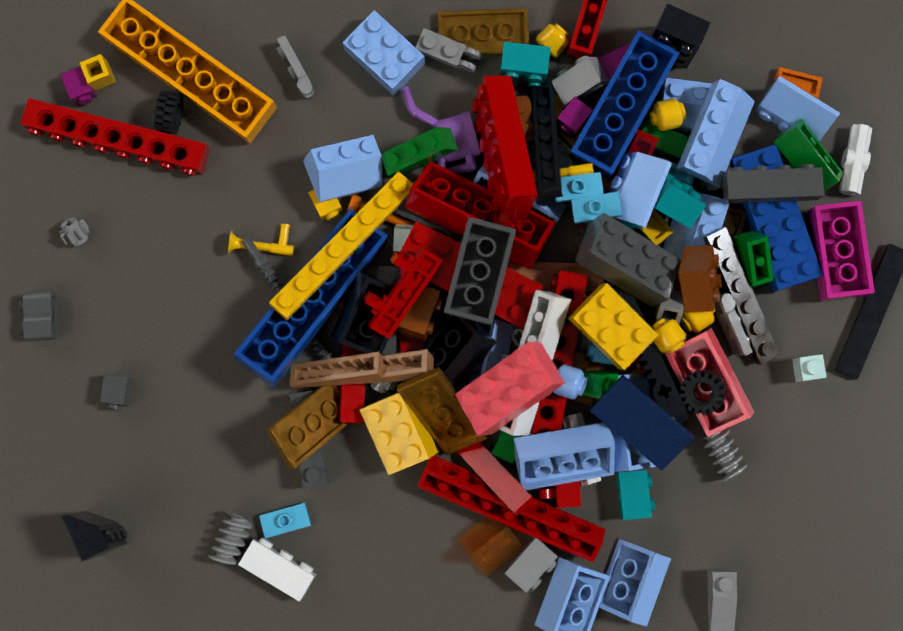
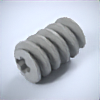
(725, 454)
(231, 540)

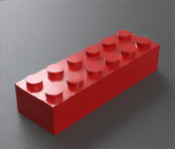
(504, 149)
(452, 199)
(516, 290)

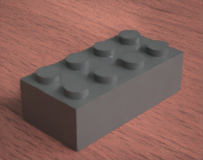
(628, 260)
(479, 271)

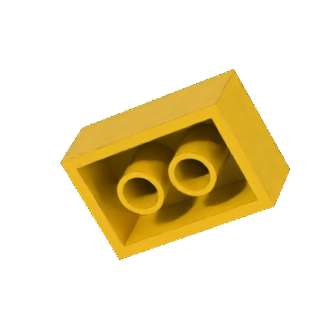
(613, 326)
(397, 433)

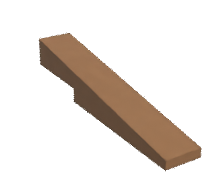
(361, 369)

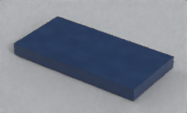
(642, 422)

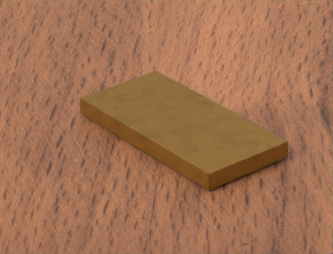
(485, 28)
(439, 411)
(307, 425)

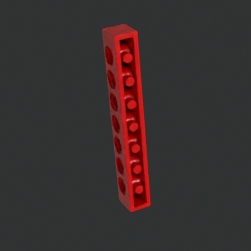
(38, 112)
(577, 284)
(536, 519)

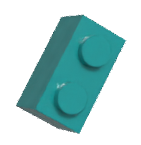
(634, 494)

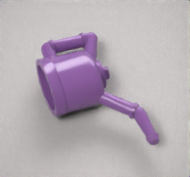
(462, 131)

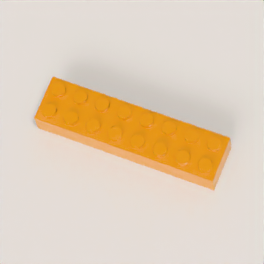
(188, 69)

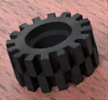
(168, 112)
(715, 384)

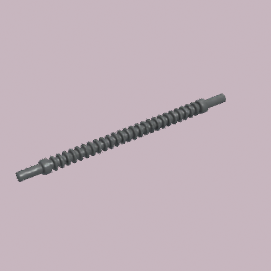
(261, 262)

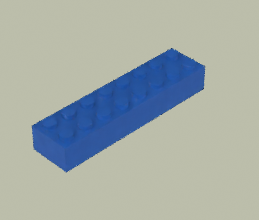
(278, 341)

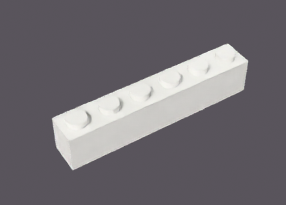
(543, 326)

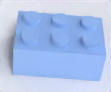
(384, 53)

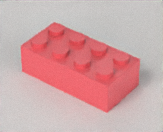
(706, 353)
(509, 388)

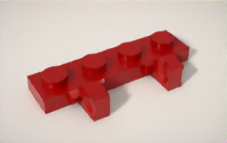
(416, 274)

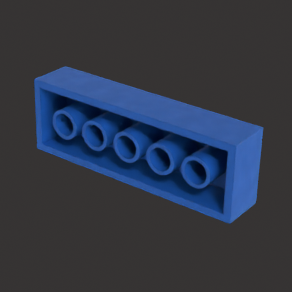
(624, 104)
(789, 242)

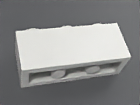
(278, 568)

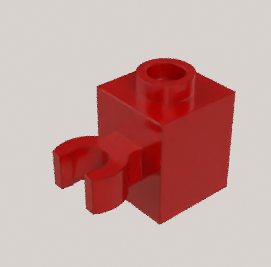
(565, 494)

